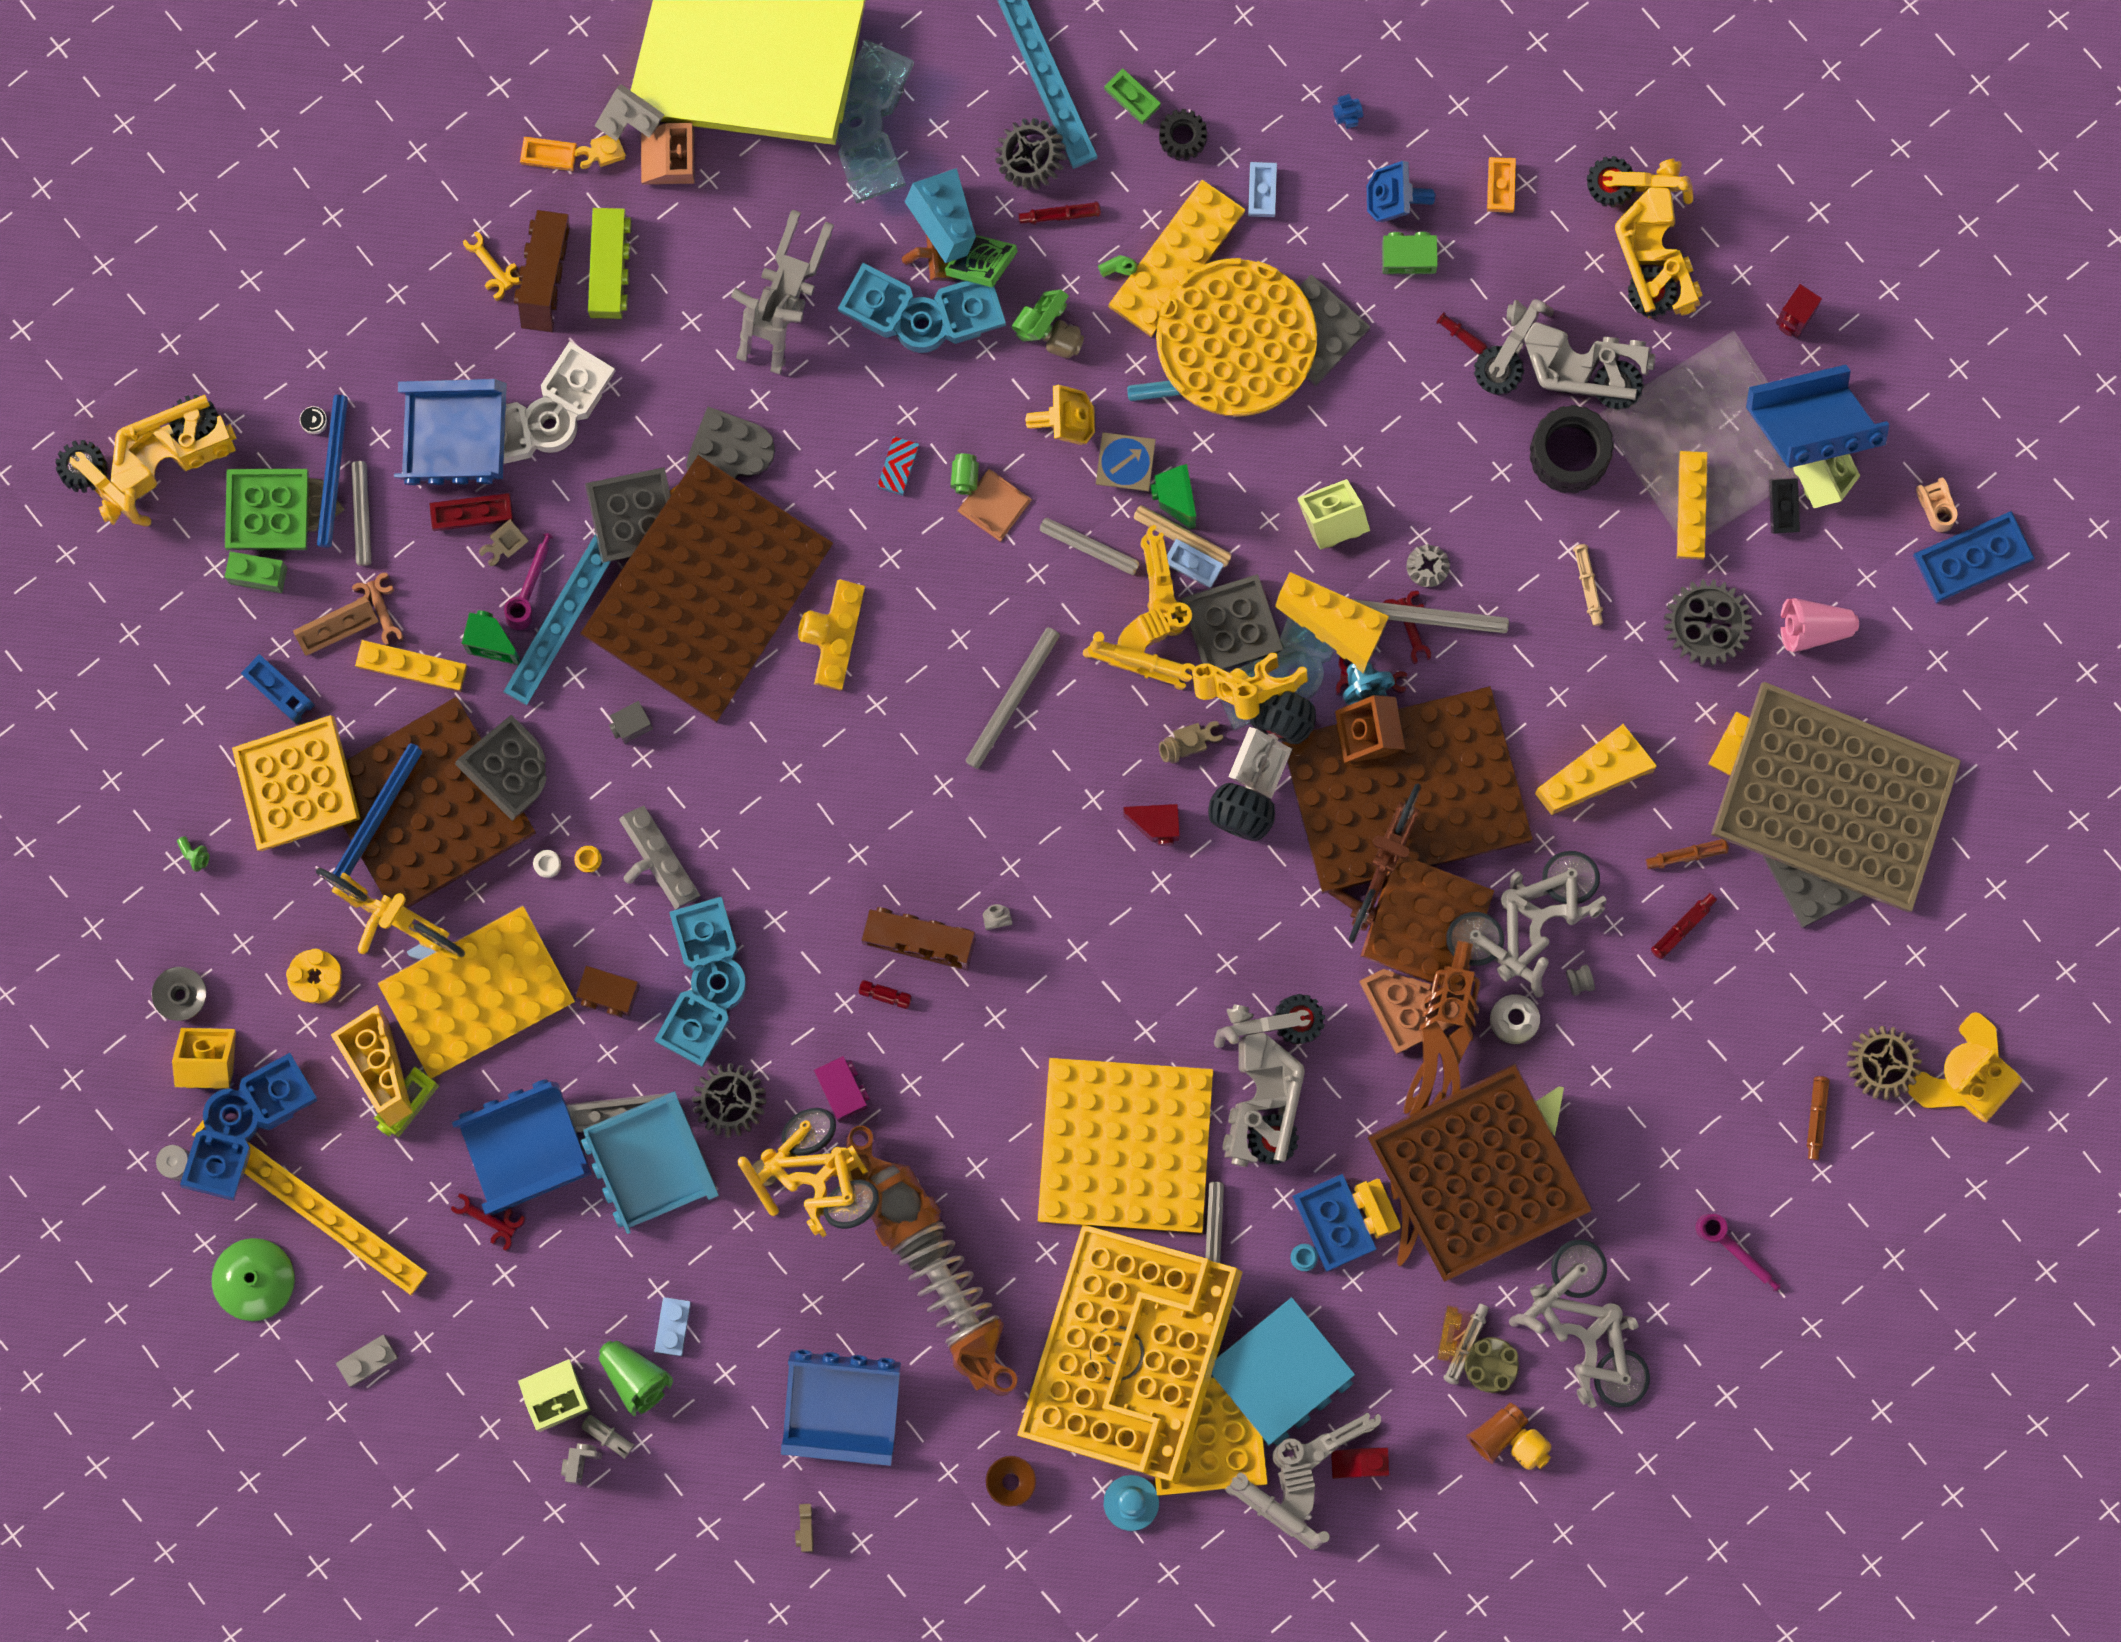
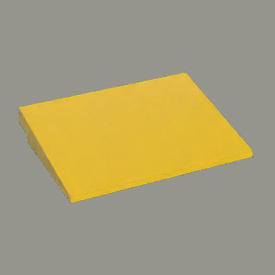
(1179, 1313)

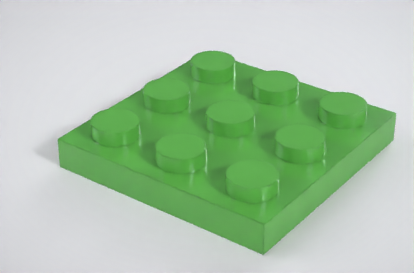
(267, 509)

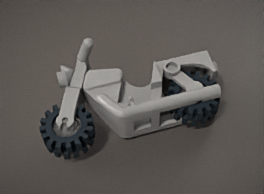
(1558, 366)

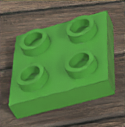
(1036, 322)

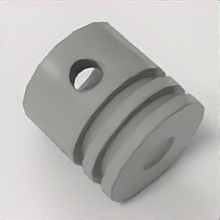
(172, 1161)

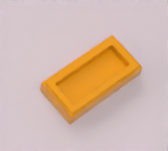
(548, 153)

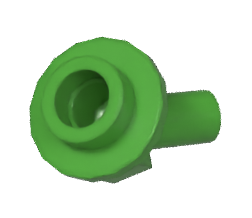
(198, 857)

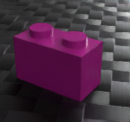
(841, 1088)

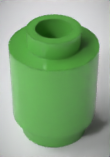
(964, 474)

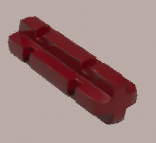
(885, 994)

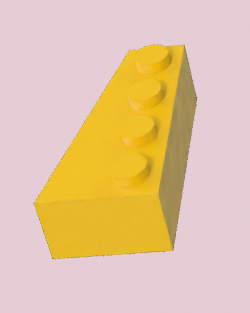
(1333, 618)
(1603, 767)

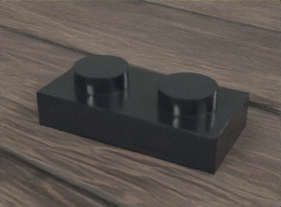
(1784, 505)

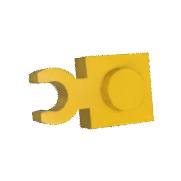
(603, 150)

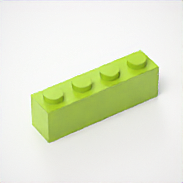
(608, 263)

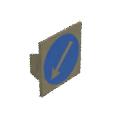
(1125, 461)

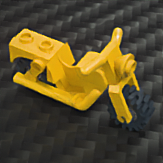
(139, 451)

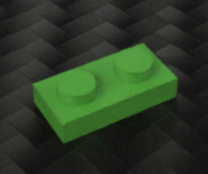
(1132, 96)

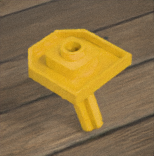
(1069, 417)

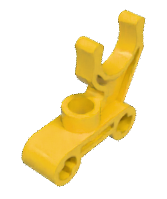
(1243, 690)

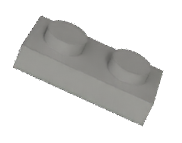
(367, 1361)

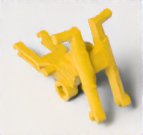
(1150, 626)

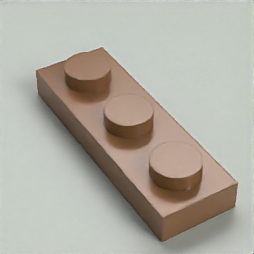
(335, 626)

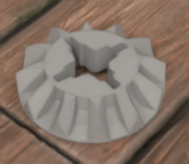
(1425, 577)

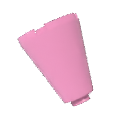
(1815, 624)

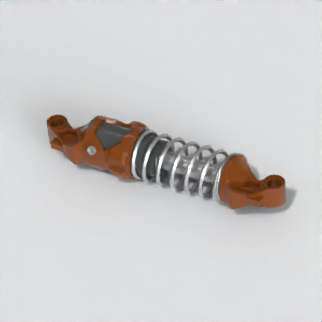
(913, 1229)

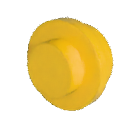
(588, 859)

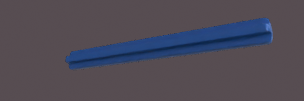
(332, 471)
(378, 810)

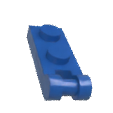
(276, 688)

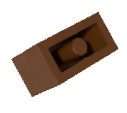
(607, 991)

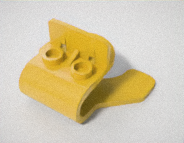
(1972, 1073)

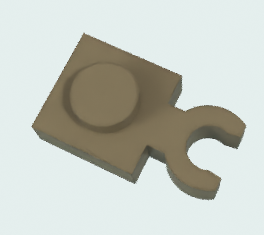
(506, 540)
(1193, 738)
(804, 1536)

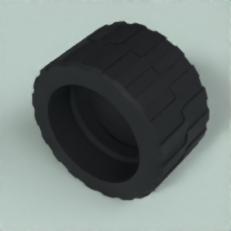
(1582, 419)

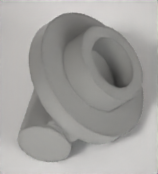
(996, 917)

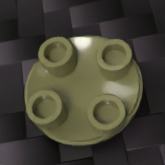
(1491, 1364)

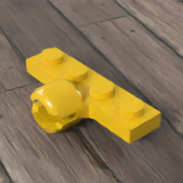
(833, 633)

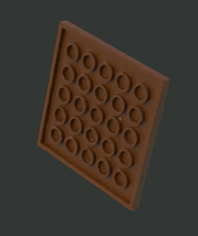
(440, 817)
(1480, 1172)

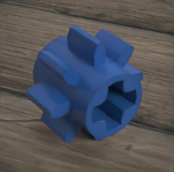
(1347, 111)

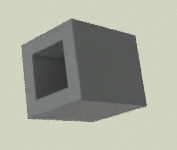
(630, 722)

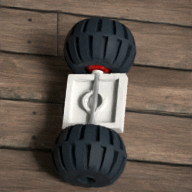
(1259, 765)

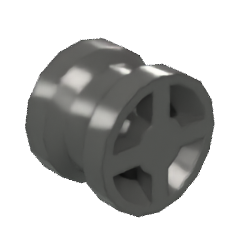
(1580, 980)

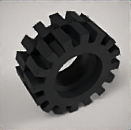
(1182, 119)

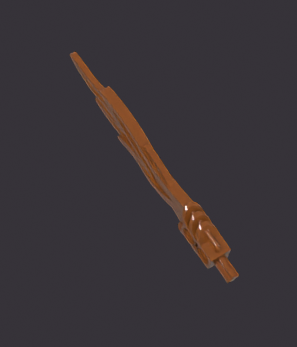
(1450, 1050)

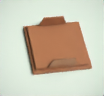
(994, 505)

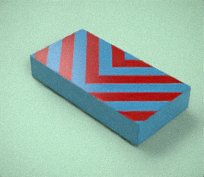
(898, 466)

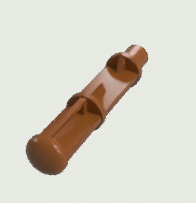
(1688, 854)
(1817, 1116)

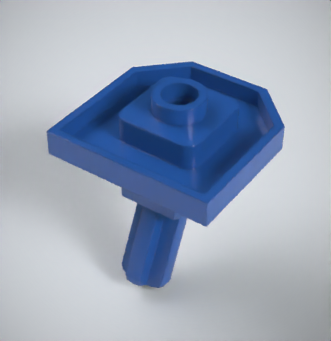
(1391, 193)

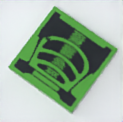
(984, 261)

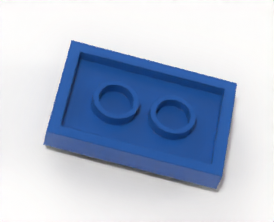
(1334, 1222)

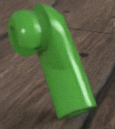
(1118, 264)

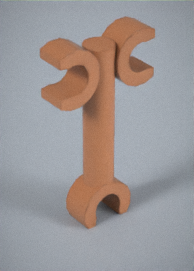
(373, 590)

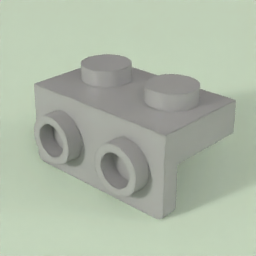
(573, 1466)

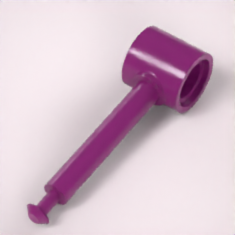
(522, 601)
(1721, 1237)

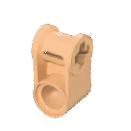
(1937, 499)

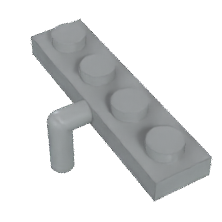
(658, 858)
(594, 1112)

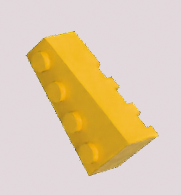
(374, 1061)

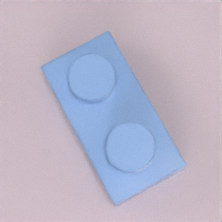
(1262, 189)
(1194, 563)
(672, 1326)

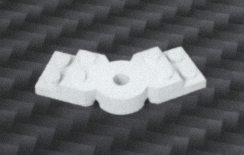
(568, 396)

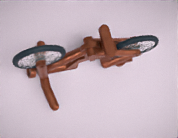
(1390, 849)

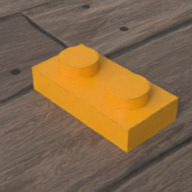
(1501, 184)

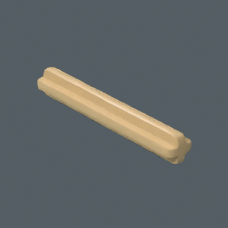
(1175, 532)

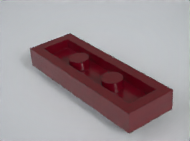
(471, 512)

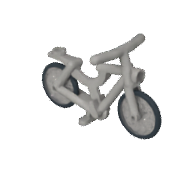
(1567, 878)
(1580, 1272)

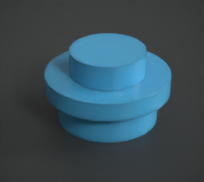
(1304, 1257)

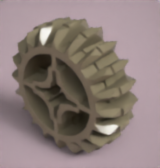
(1895, 1065)

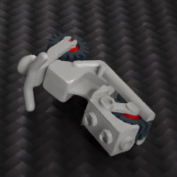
(1275, 1075)

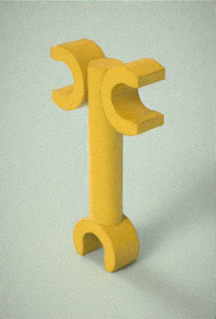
(503, 280)

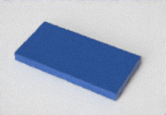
(1973, 557)

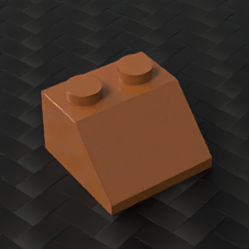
(1370, 729)

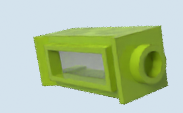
(419, 1091)

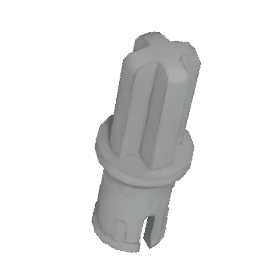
(607, 1436)

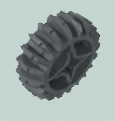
(1040, 149)
(706, 1092)

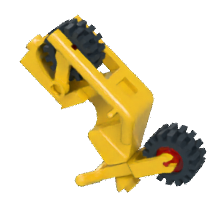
(1642, 230)

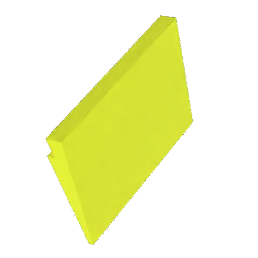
(751, 64)

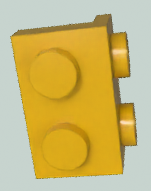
(1377, 1208)

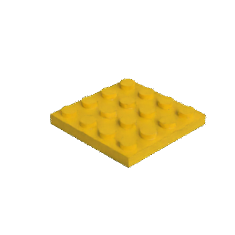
(296, 783)
(1219, 1448)

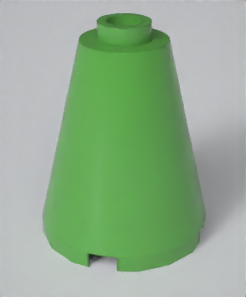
(634, 1377)

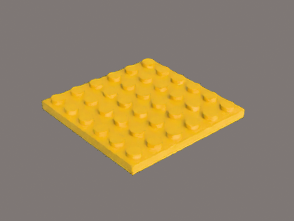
(1125, 1145)

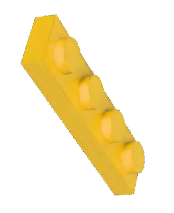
(1691, 505)
(411, 666)

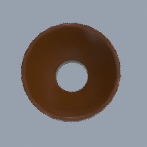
(999, 1470)

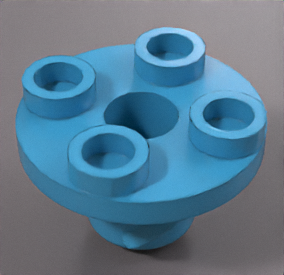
(1366, 684)
(1131, 1503)

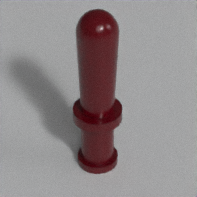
(1462, 334)

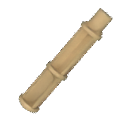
(1588, 583)

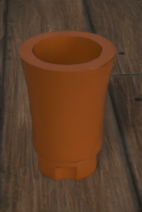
(1497, 1432)

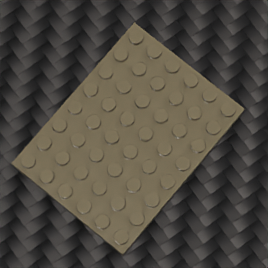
(1835, 797)

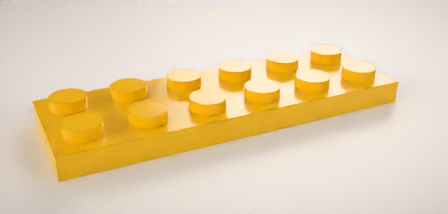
(1180, 249)

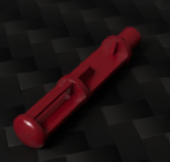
(1061, 213)
(1683, 926)

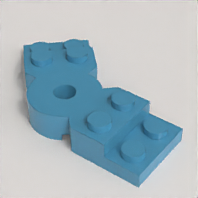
(890, 310)
(708, 950)

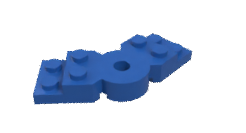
(263, 1102)

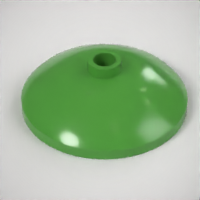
(268, 1291)

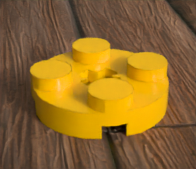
(299, 974)

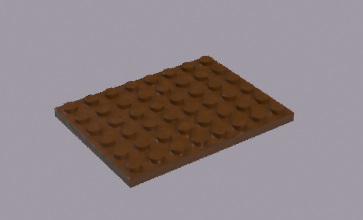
(706, 588)
(1464, 802)

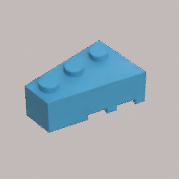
(943, 214)

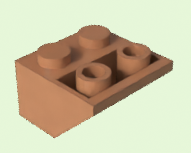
(669, 155)

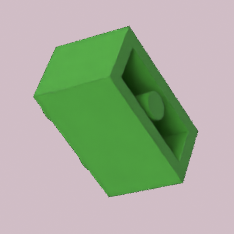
(1409, 253)
(255, 572)

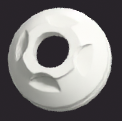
(1505, 1029)

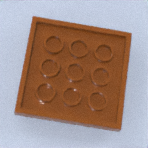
(1415, 917)

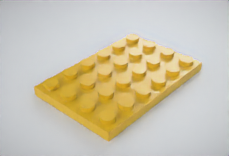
(482, 998)

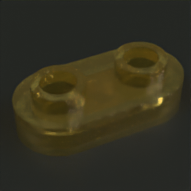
(1447, 1345)

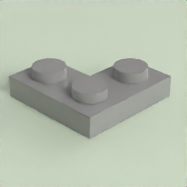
(628, 108)

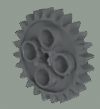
(1710, 598)

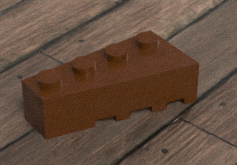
(542, 270)
(919, 938)

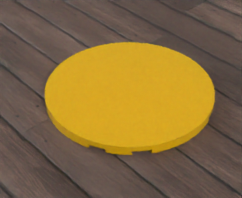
(1236, 337)

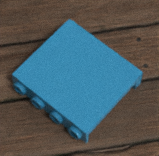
(648, 1161)
(1281, 1372)

